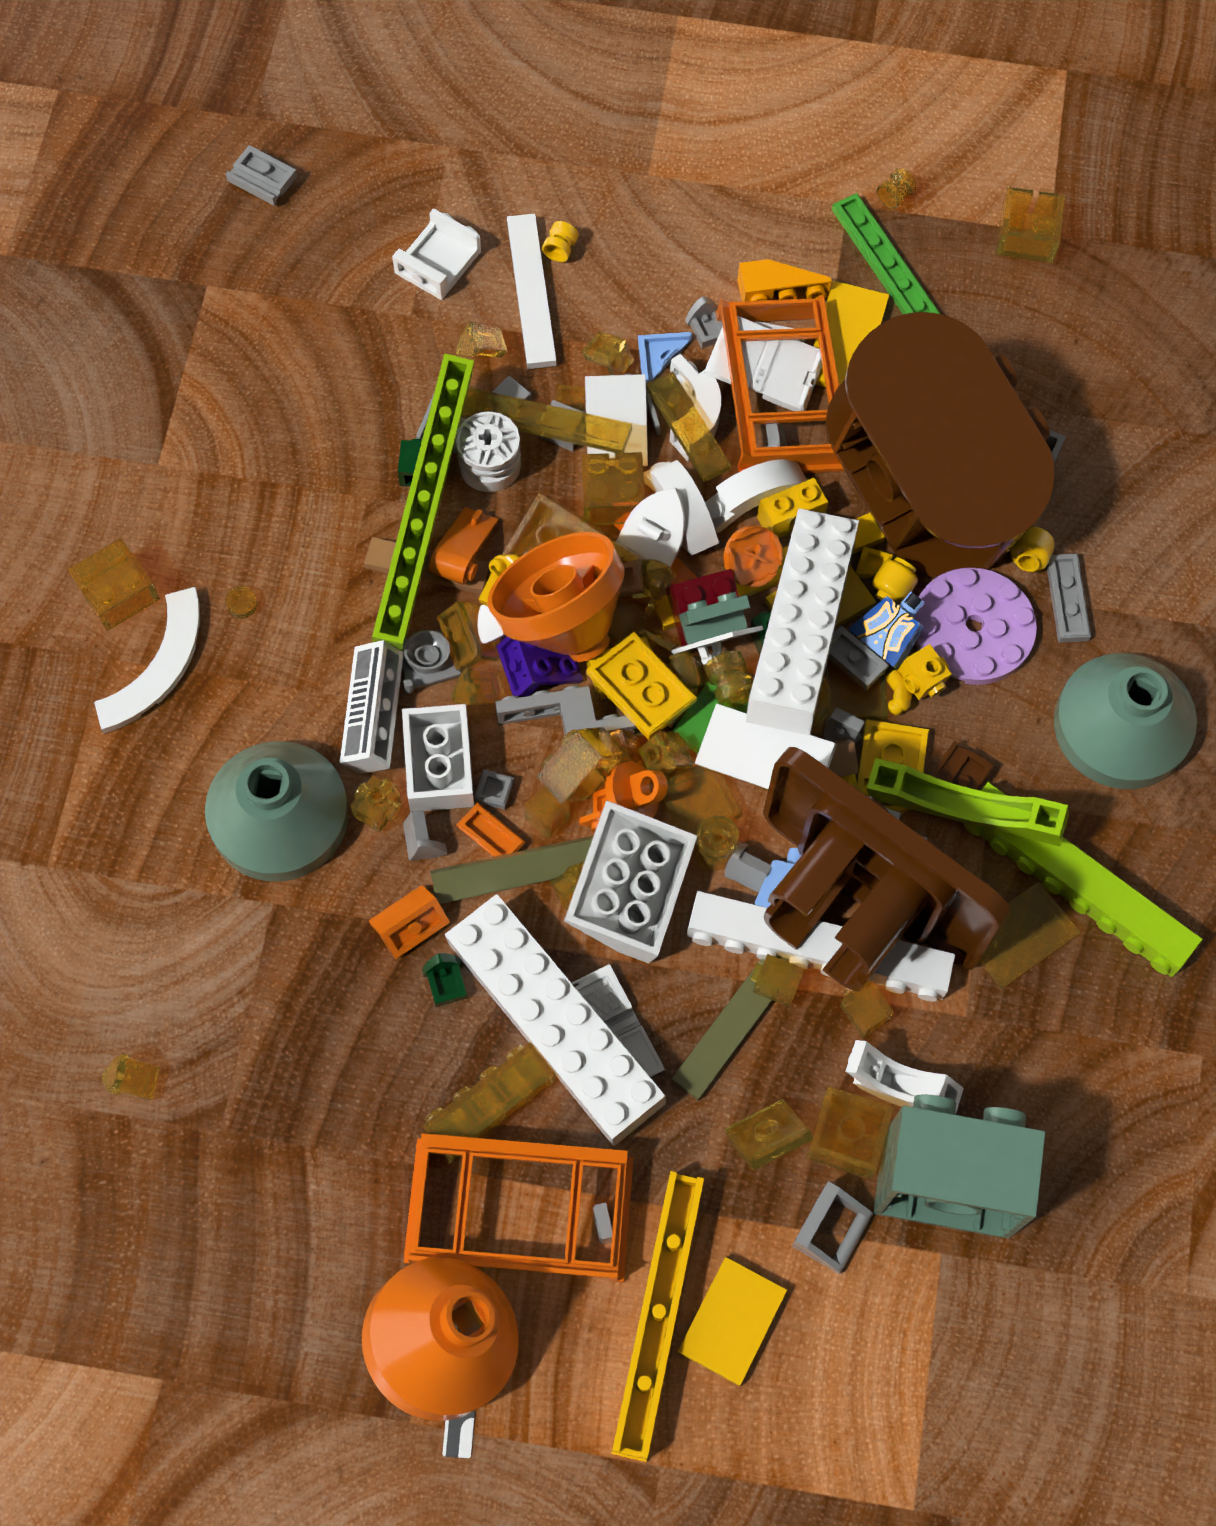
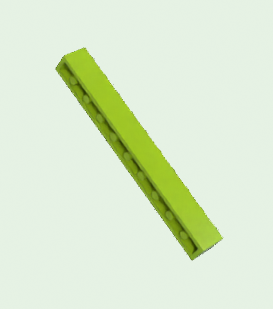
(423, 501)

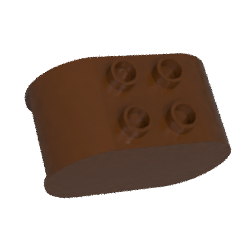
(940, 443)

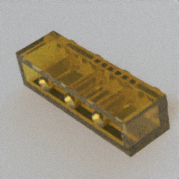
(494, 1098)

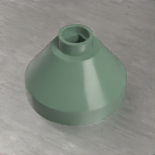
(1125, 721)
(281, 834)

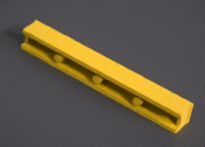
(657, 1317)

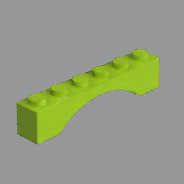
(1013, 815)

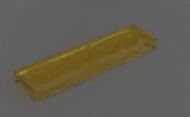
(688, 426)

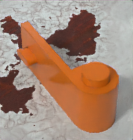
(457, 549)

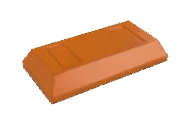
(489, 832)

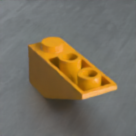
(778, 281)

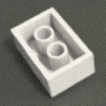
(437, 758)

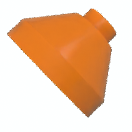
(561, 595)
(420, 1354)

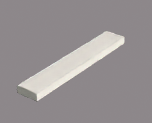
(531, 291)

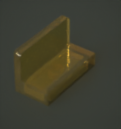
(460, 628)

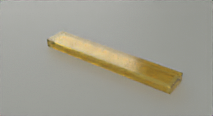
(552, 421)

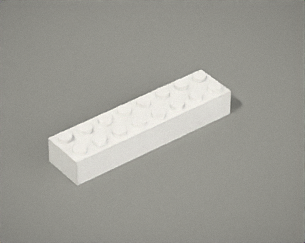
(802, 622)
(556, 1020)

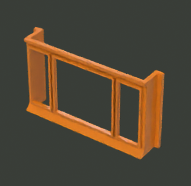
(809, 457)
(522, 1151)

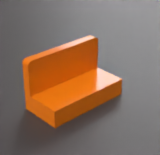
(409, 921)

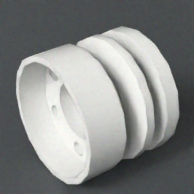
(484, 465)

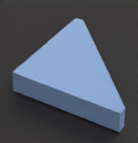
(658, 350)

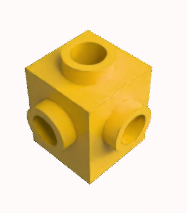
(925, 673)

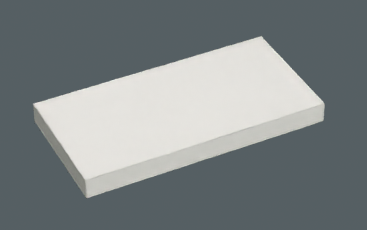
(750, 749)

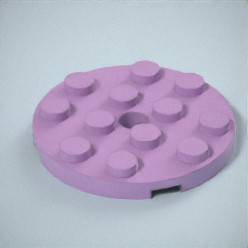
(989, 599)

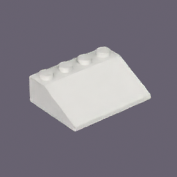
(630, 881)

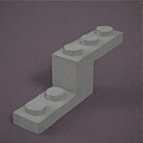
(572, 704)

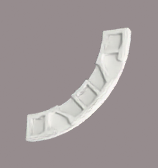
(163, 671)

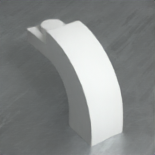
(702, 391)
(750, 486)
(699, 527)
(895, 1081)

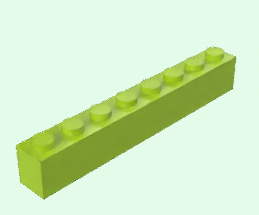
(1100, 895)

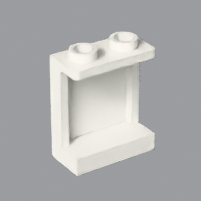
(438, 255)

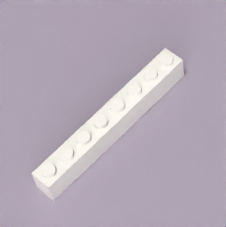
(743, 928)

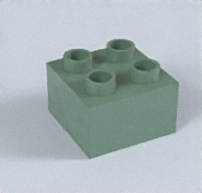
(960, 1168)

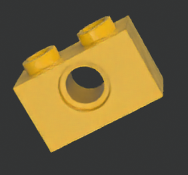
(780, 509)

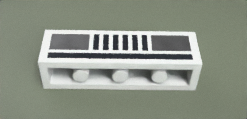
(371, 707)

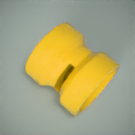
(559, 244)

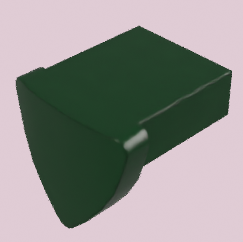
(445, 978)

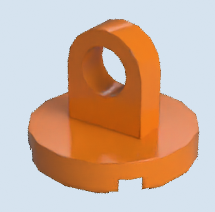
(753, 555)
(636, 787)

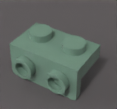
(714, 620)

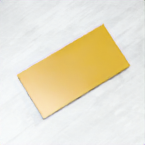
(851, 317)

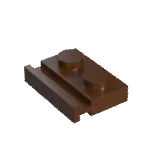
(962, 767)

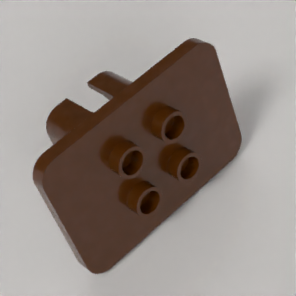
(893, 872)

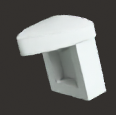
(487, 626)

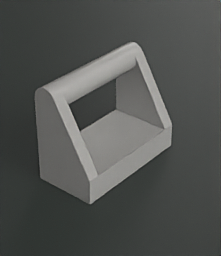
(814, 1219)

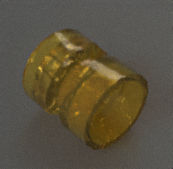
(729, 675)
(715, 842)

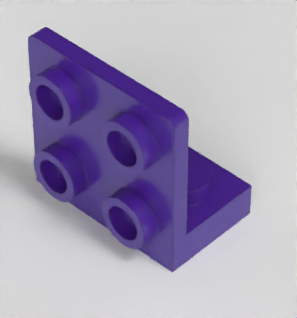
(533, 666)

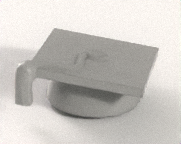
(427, 660)

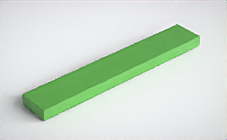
(882, 256)

